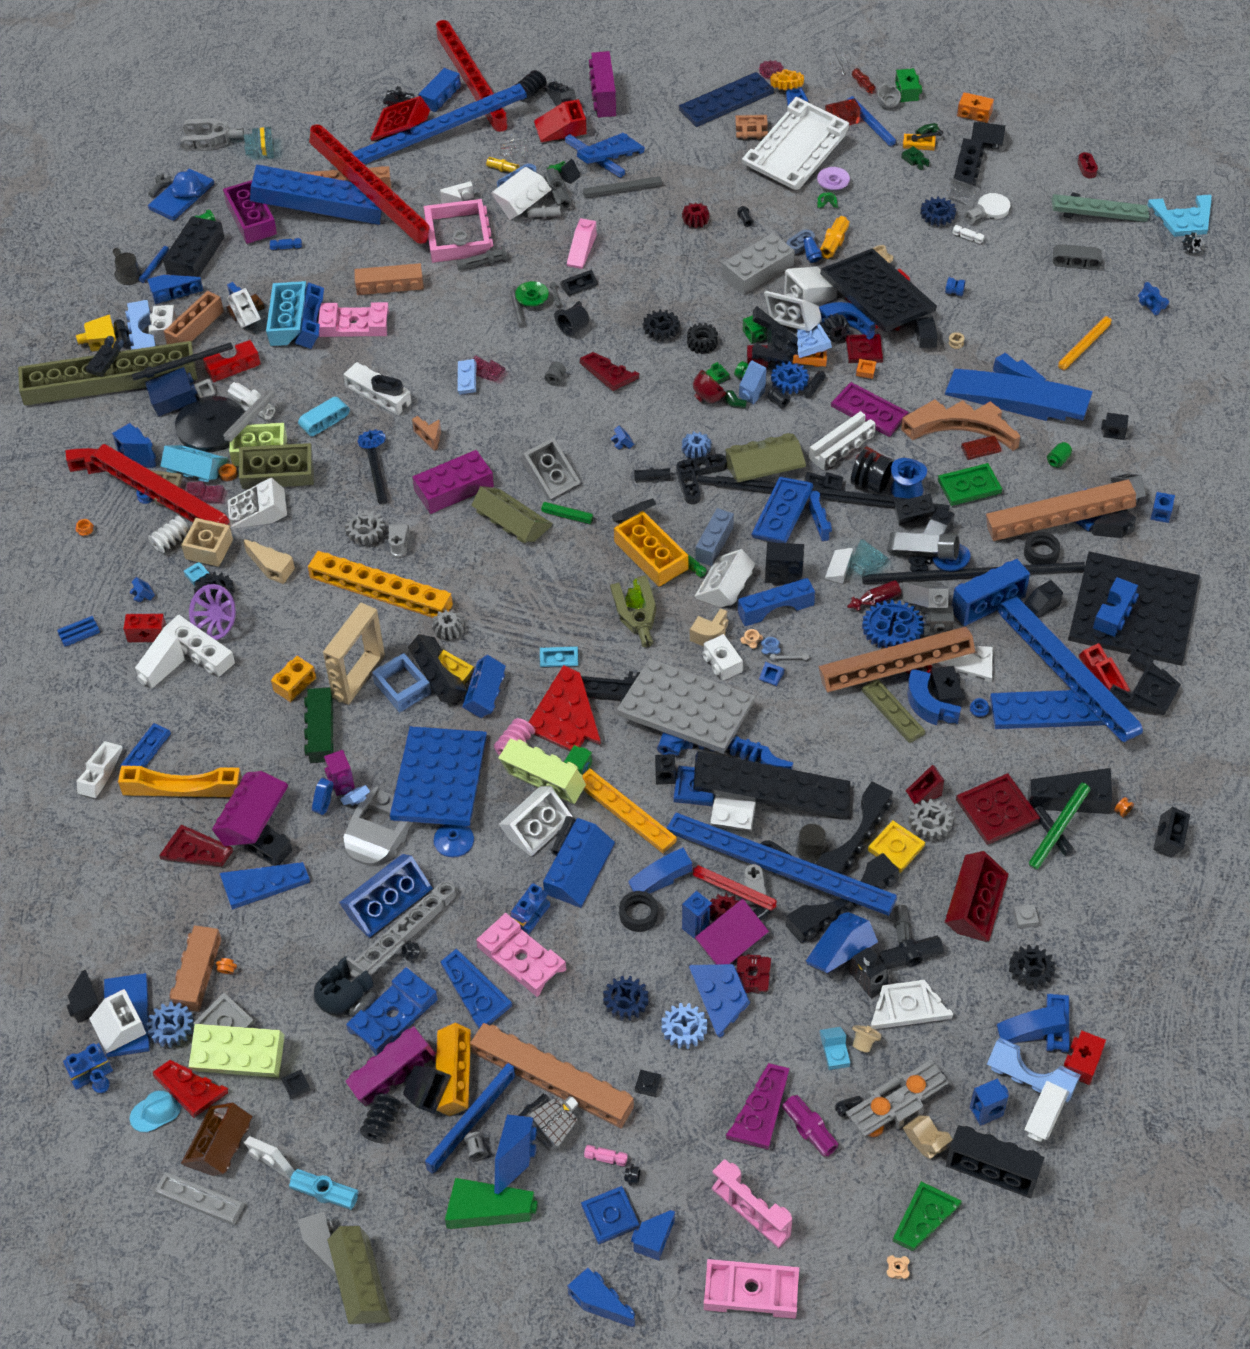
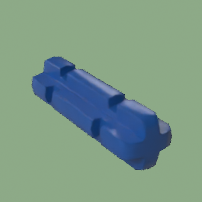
(285, 243)

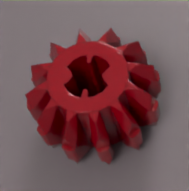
(695, 215)
(721, 905)

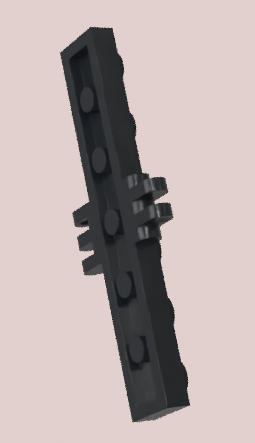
(608, 687)

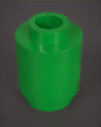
(1059, 454)

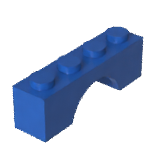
(309, 327)
(756, 606)

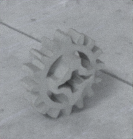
(362, 527)
(930, 820)

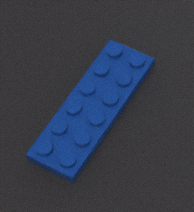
(1041, 710)

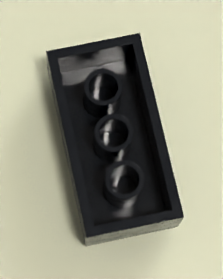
(193, 247)
(994, 1161)

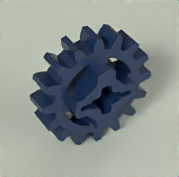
(938, 211)
(624, 991)

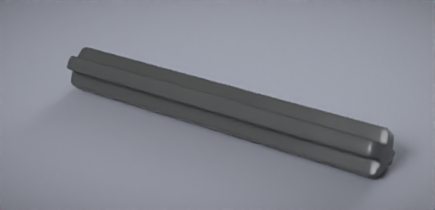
(622, 187)

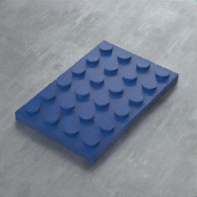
(439, 776)

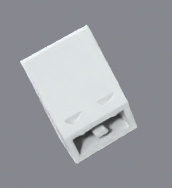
(258, 505)

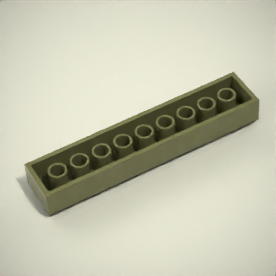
(70, 380)

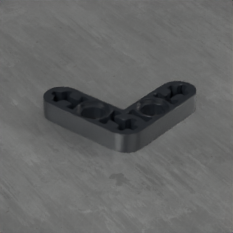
(690, 474)

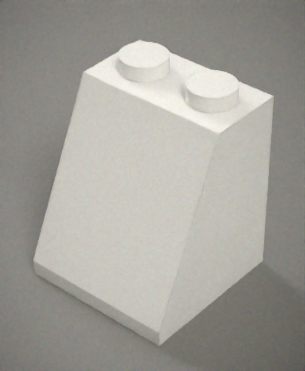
(809, 285)

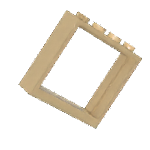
(362, 622)

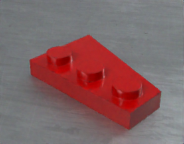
(187, 1088)

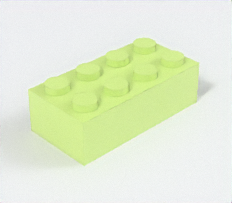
(542, 770)
(236, 1050)

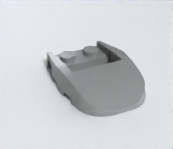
(371, 842)

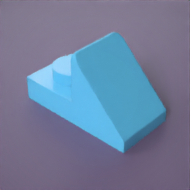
(835, 1048)

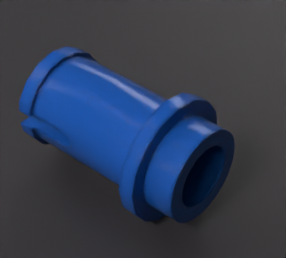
(99, 1083)

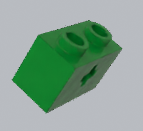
(908, 84)

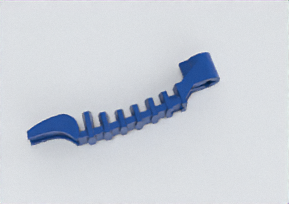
(673, 745)

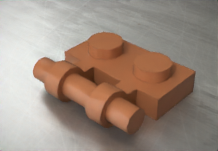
(747, 123)

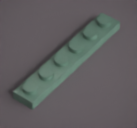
(1100, 208)

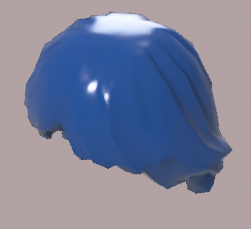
(186, 184)

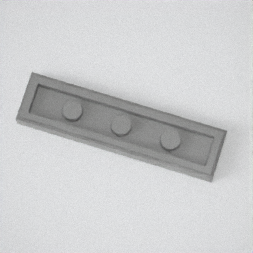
(199, 1198)

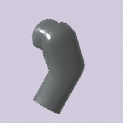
(364, 1003)

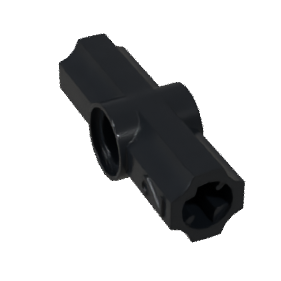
(911, 952)

